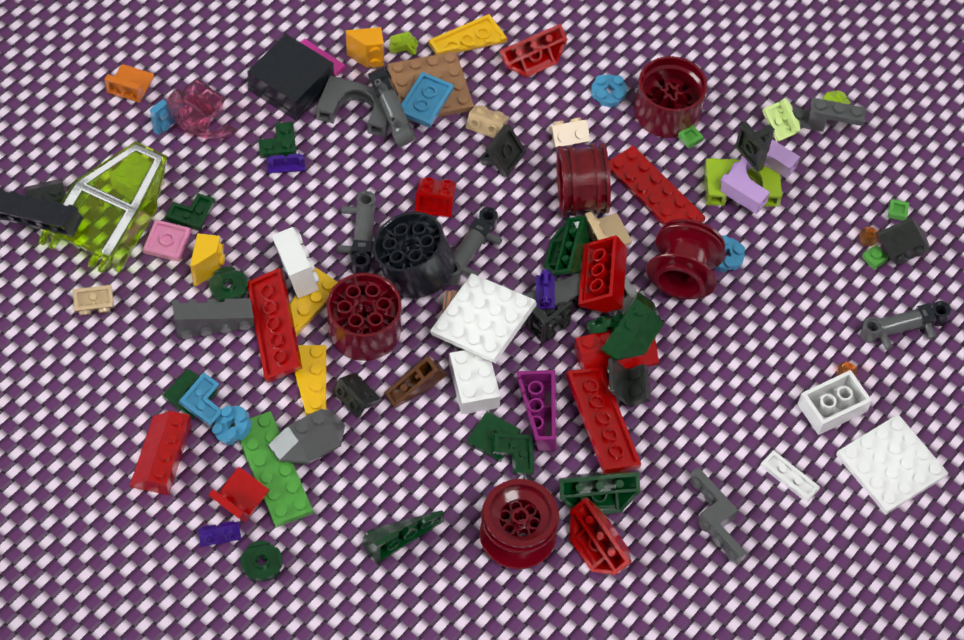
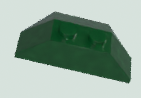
(566, 247)
(634, 330)
(606, 491)

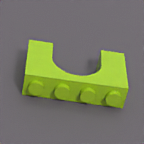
(715, 170)

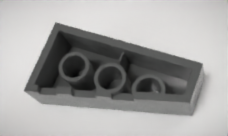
(212, 317)

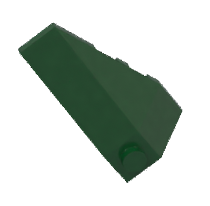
(394, 536)

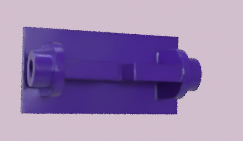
(287, 163)
(545, 290)
(215, 535)

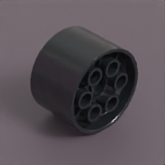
(409, 266)

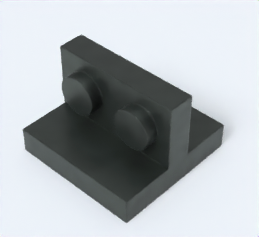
(754, 144)
(504, 151)

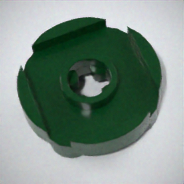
(231, 275)
(603, 323)
(259, 572)

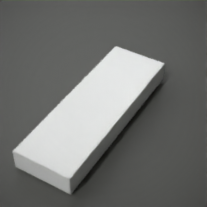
(790, 476)

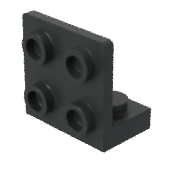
(546, 327)
(629, 384)

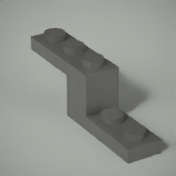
(822, 109)
(717, 516)

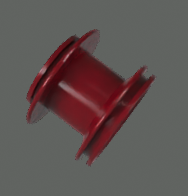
(686, 259)
(503, 509)

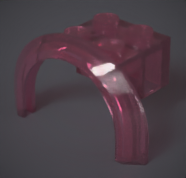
(196, 108)

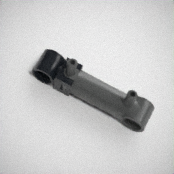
(387, 93)
(363, 232)
(478, 234)
(923, 318)

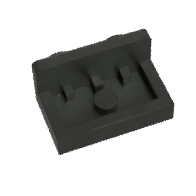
(355, 394)

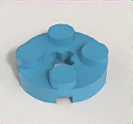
(613, 82)
(737, 256)
(227, 417)

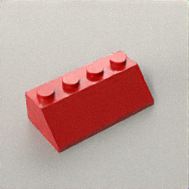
(603, 275)
(590, 355)
(162, 452)

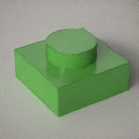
(690, 137)
(898, 210)
(875, 257)

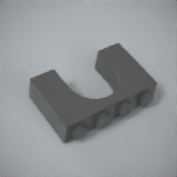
(340, 91)

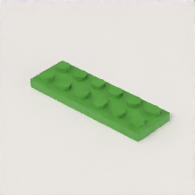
(286, 495)

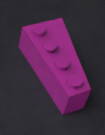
(540, 401)

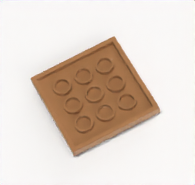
(442, 66)

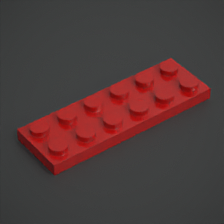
(652, 187)
(274, 325)
(603, 420)

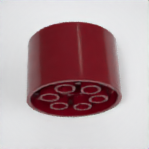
(683, 107)
(364, 291)

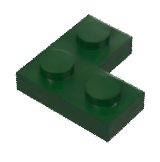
(283, 144)
(194, 216)
(520, 448)

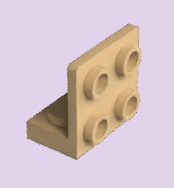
(606, 227)

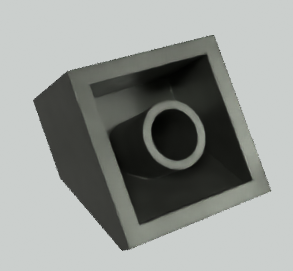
(48, 190)
(904, 241)

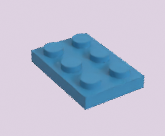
(426, 99)

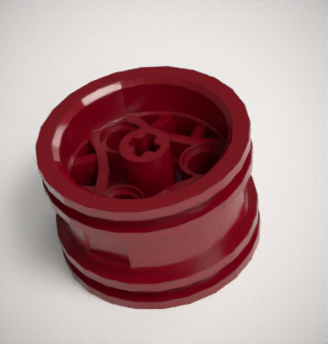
(583, 179)

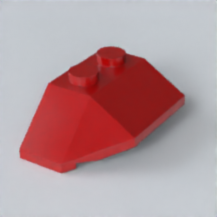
(535, 52)
(597, 539)

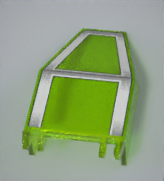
(116, 205)

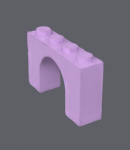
(748, 193)

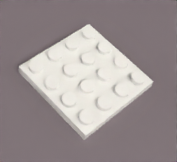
(483, 318)
(892, 464)

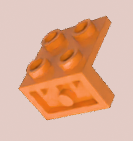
(129, 83)

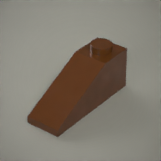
(416, 381)

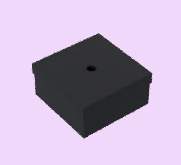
(290, 76)

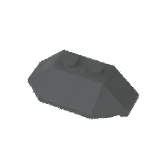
(309, 438)

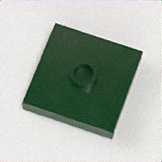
(180, 388)
(482, 434)

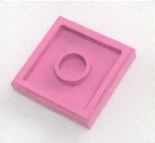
(167, 240)

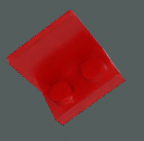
(435, 197)
(240, 494)

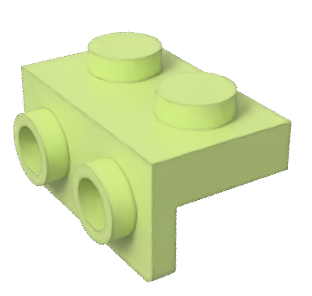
(782, 120)

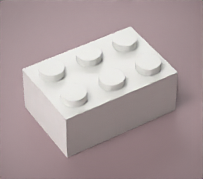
(295, 262)
(474, 382)
(834, 402)

